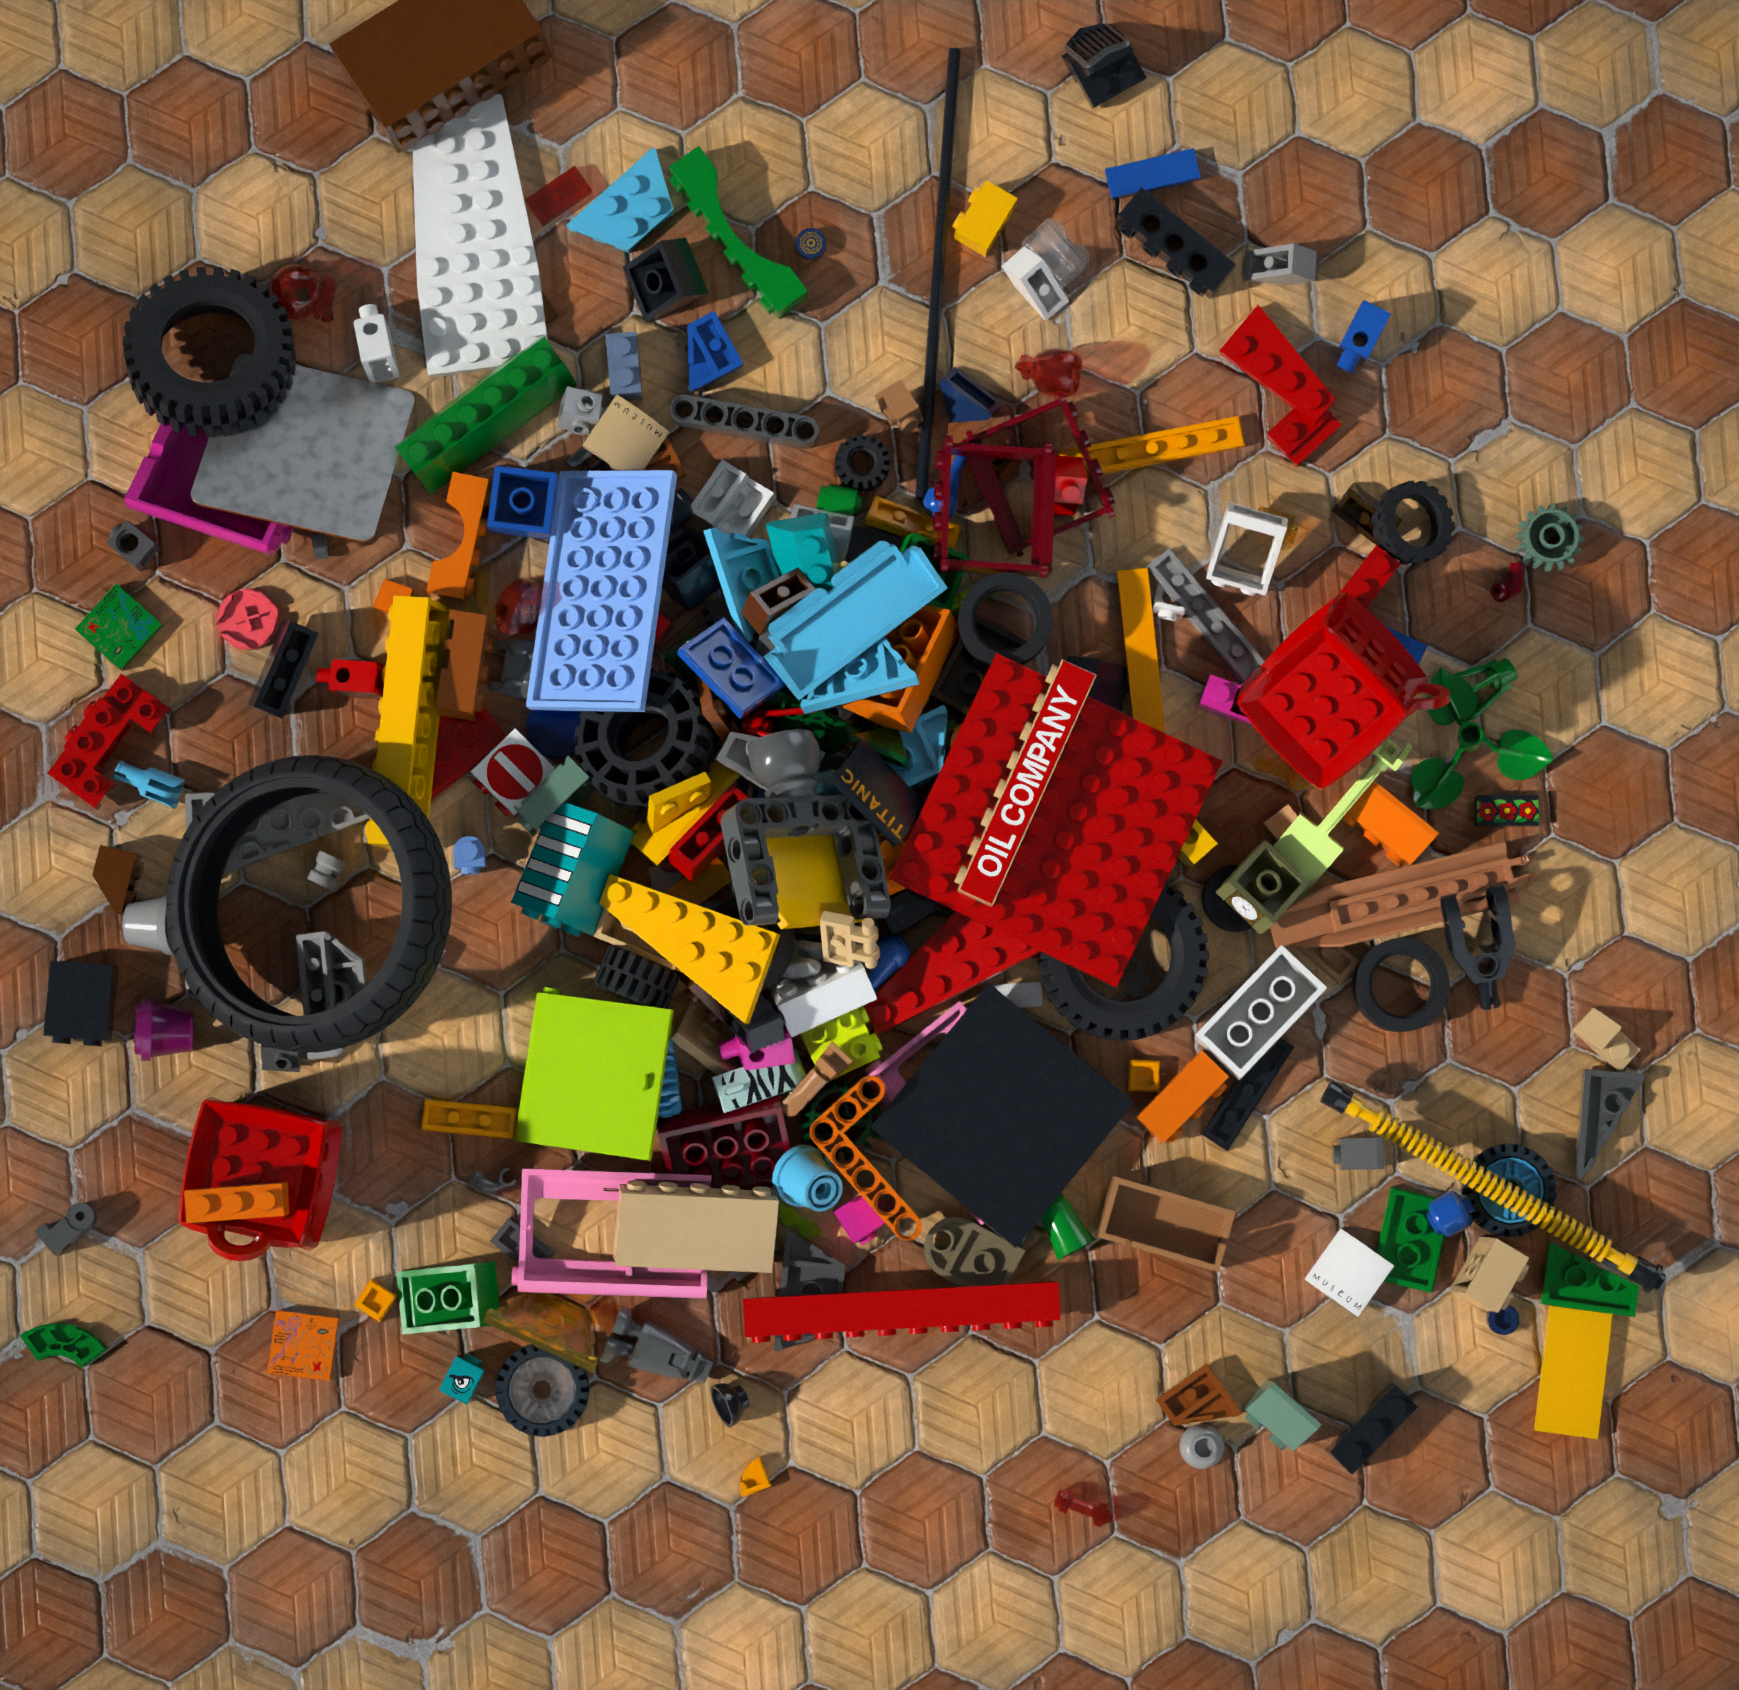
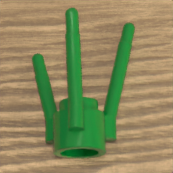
(1498, 675)

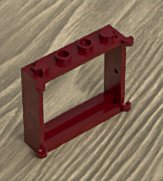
(993, 491)
(1042, 508)

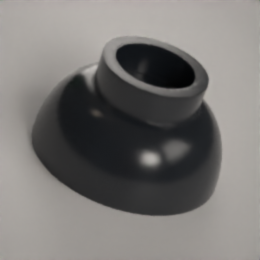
(729, 1402)

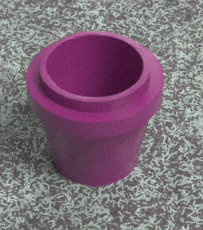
(162, 1030)

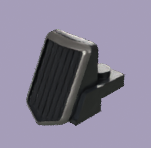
(1102, 62)

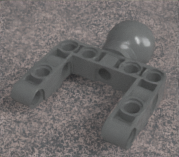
(786, 766)

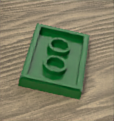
(1409, 1240)

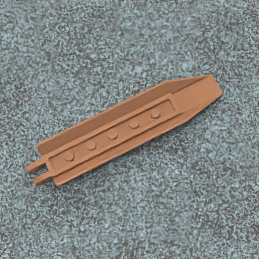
(1398, 899)

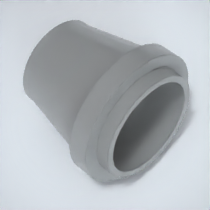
(146, 925)

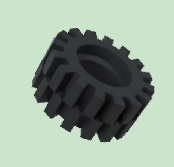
(862, 444)

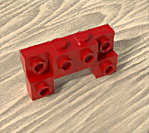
(99, 736)

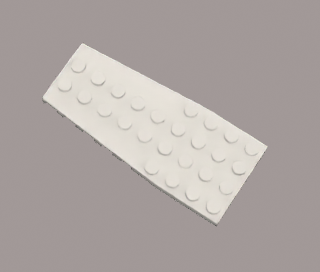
(474, 246)

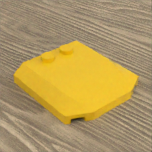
(807, 880)

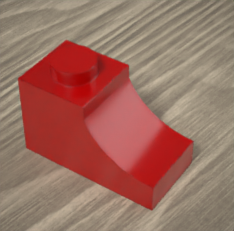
(1069, 484)

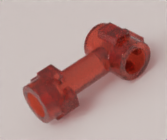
(1099, 1512)

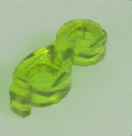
(806, 1228)

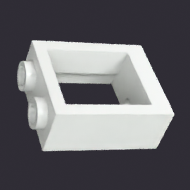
(1253, 520)

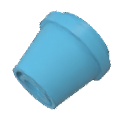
(806, 1179)

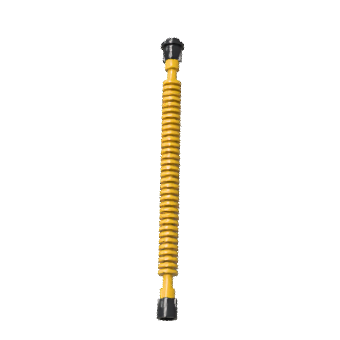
(1638, 1269)

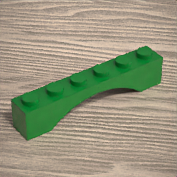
(774, 282)

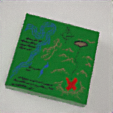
(119, 627)

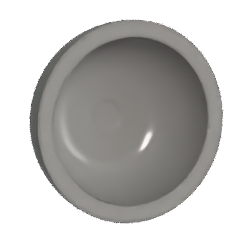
(1201, 1446)

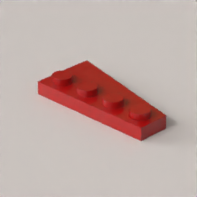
(1272, 361)

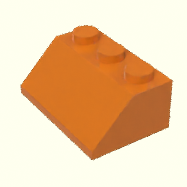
(1390, 825)

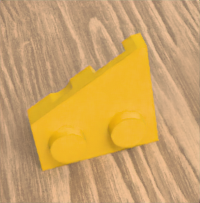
(677, 800)

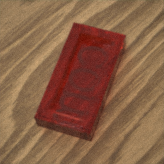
(558, 196)

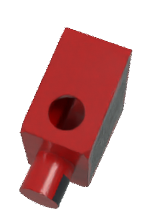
(353, 678)

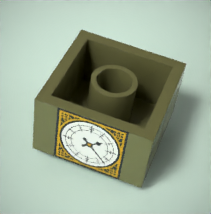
(1263, 887)

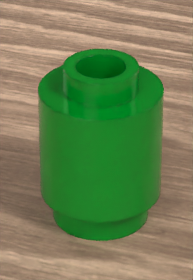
(839, 499)

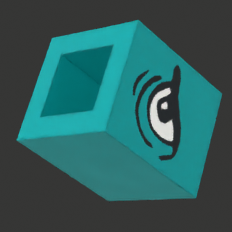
(463, 1378)

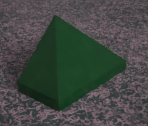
(887, 744)

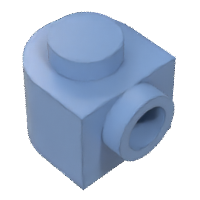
(469, 855)

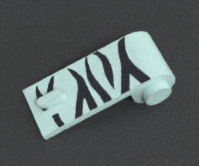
(751, 1086)

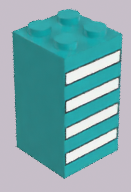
(571, 869)

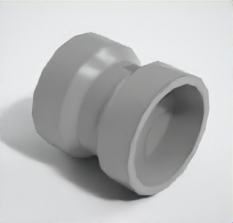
(326, 871)

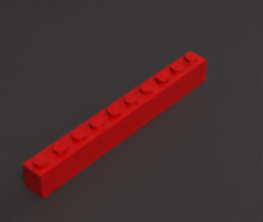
(900, 1310)

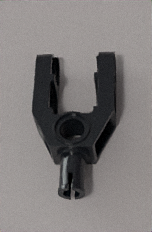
(1499, 951)

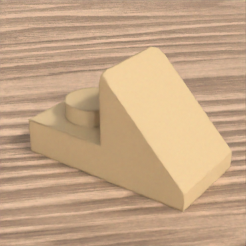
(1606, 1039)

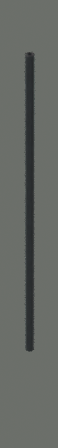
(938, 273)

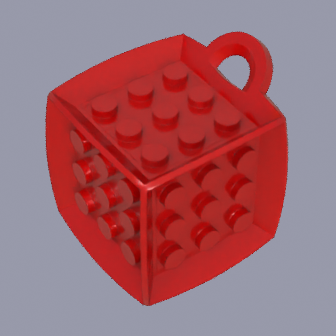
(1335, 691)
(261, 1146)

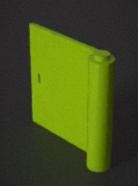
(593, 1075)

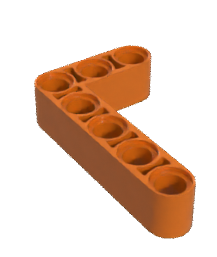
(859, 1161)

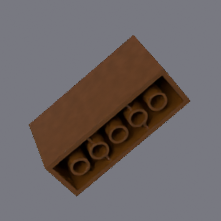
(437, 60)

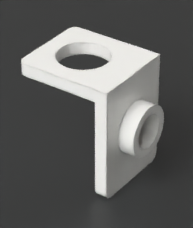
(1165, 610)

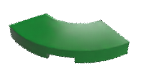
(64, 1340)

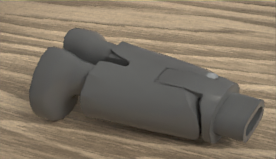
(655, 1351)

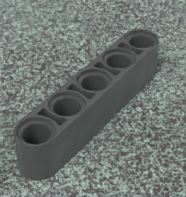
(733, 411)

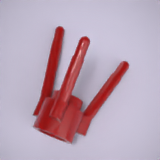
(759, 726)

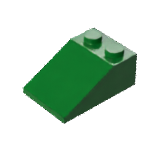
(447, 1297)

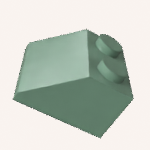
(1280, 1416)

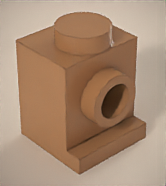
(899, 407)

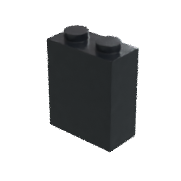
(80, 1002)

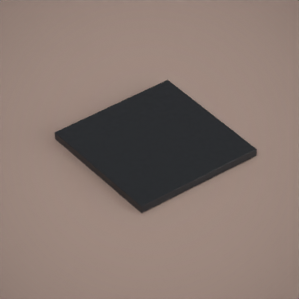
(1002, 1115)

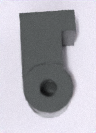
(78, 1221)

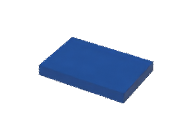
(731, 668)

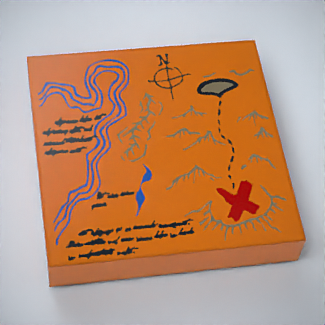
(303, 1345)

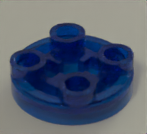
(553, 732)

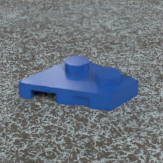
(709, 352)

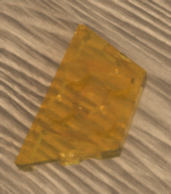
(549, 1325)

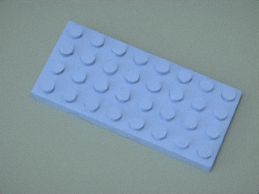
(602, 591)

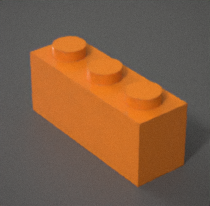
(1183, 1098)
(236, 1202)

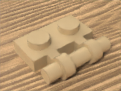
(840, 939)

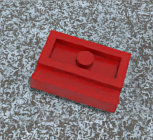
(1299, 437)

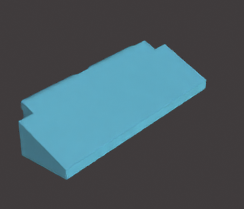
(840, 624)

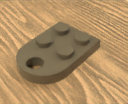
(973, 1254)

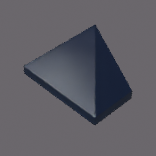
(966, 399)

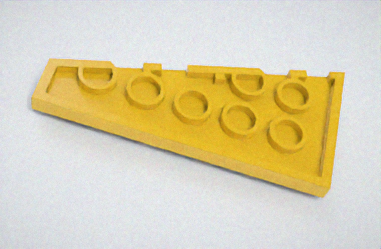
(703, 944)

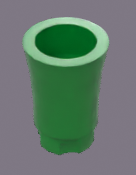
(1065, 1228)

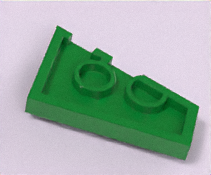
(1585, 1286)

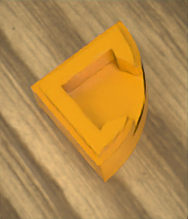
(754, 1478)

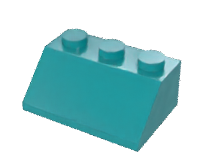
(805, 544)

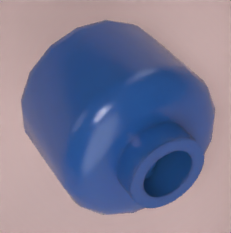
(1450, 1213)

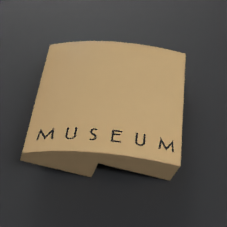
(625, 437)

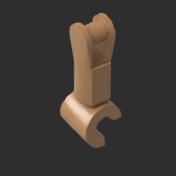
(828, 1066)

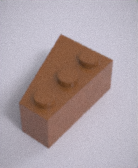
(464, 666)

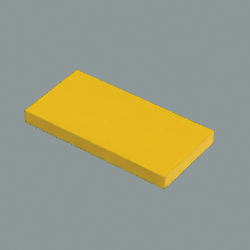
(1573, 1372)

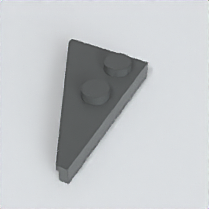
(1602, 1103)

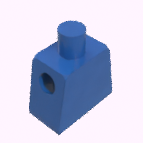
(1368, 323)

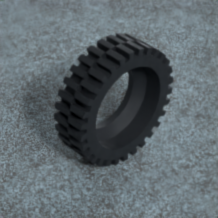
(219, 402)
(1152, 1013)

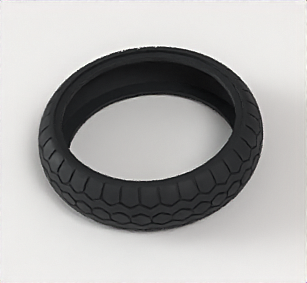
(195, 896)

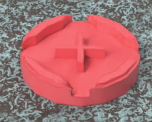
(248, 619)

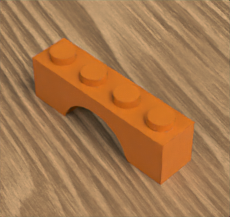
(451, 576)

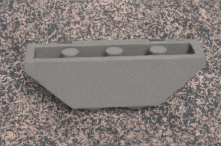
(327, 976)

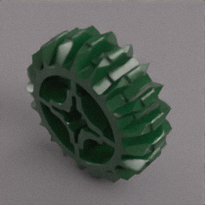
(863, 1122)

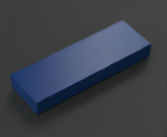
(1152, 174)

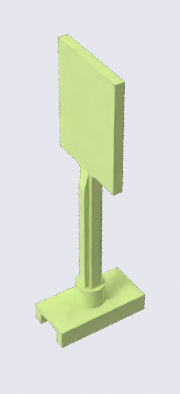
(1310, 845)

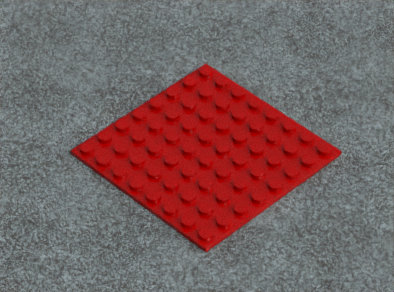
(1097, 836)

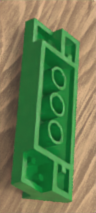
(485, 414)

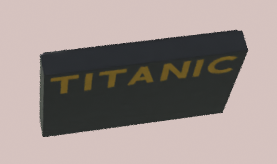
(878, 792)

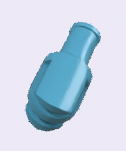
(151, 783)

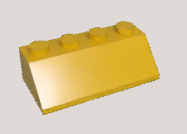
(657, 845)

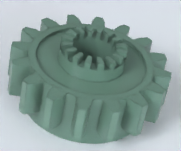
(1565, 532)

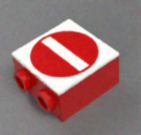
(511, 772)

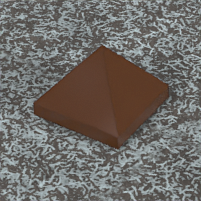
(1005, 467)

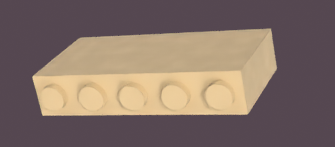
(695, 1227)

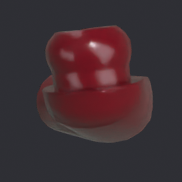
(1511, 586)

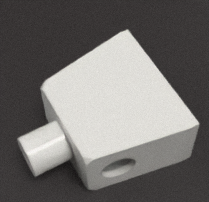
(375, 345)

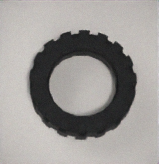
(1435, 507)

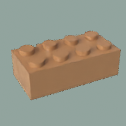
(1165, 1223)

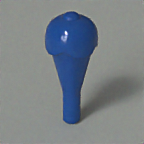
(931, 505)
(893, 954)

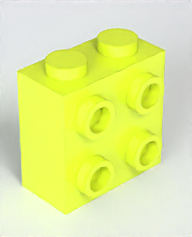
(849, 1034)

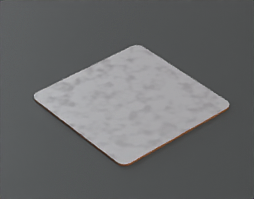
(315, 460)

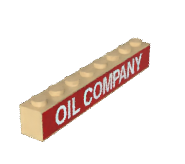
(1026, 782)

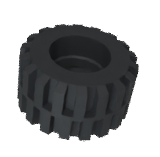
(636, 978)

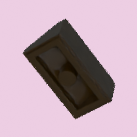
(1357, 510)

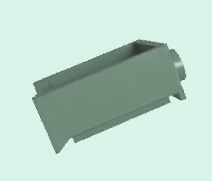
(562, 785)

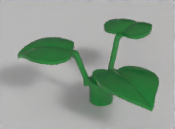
(1520, 752)

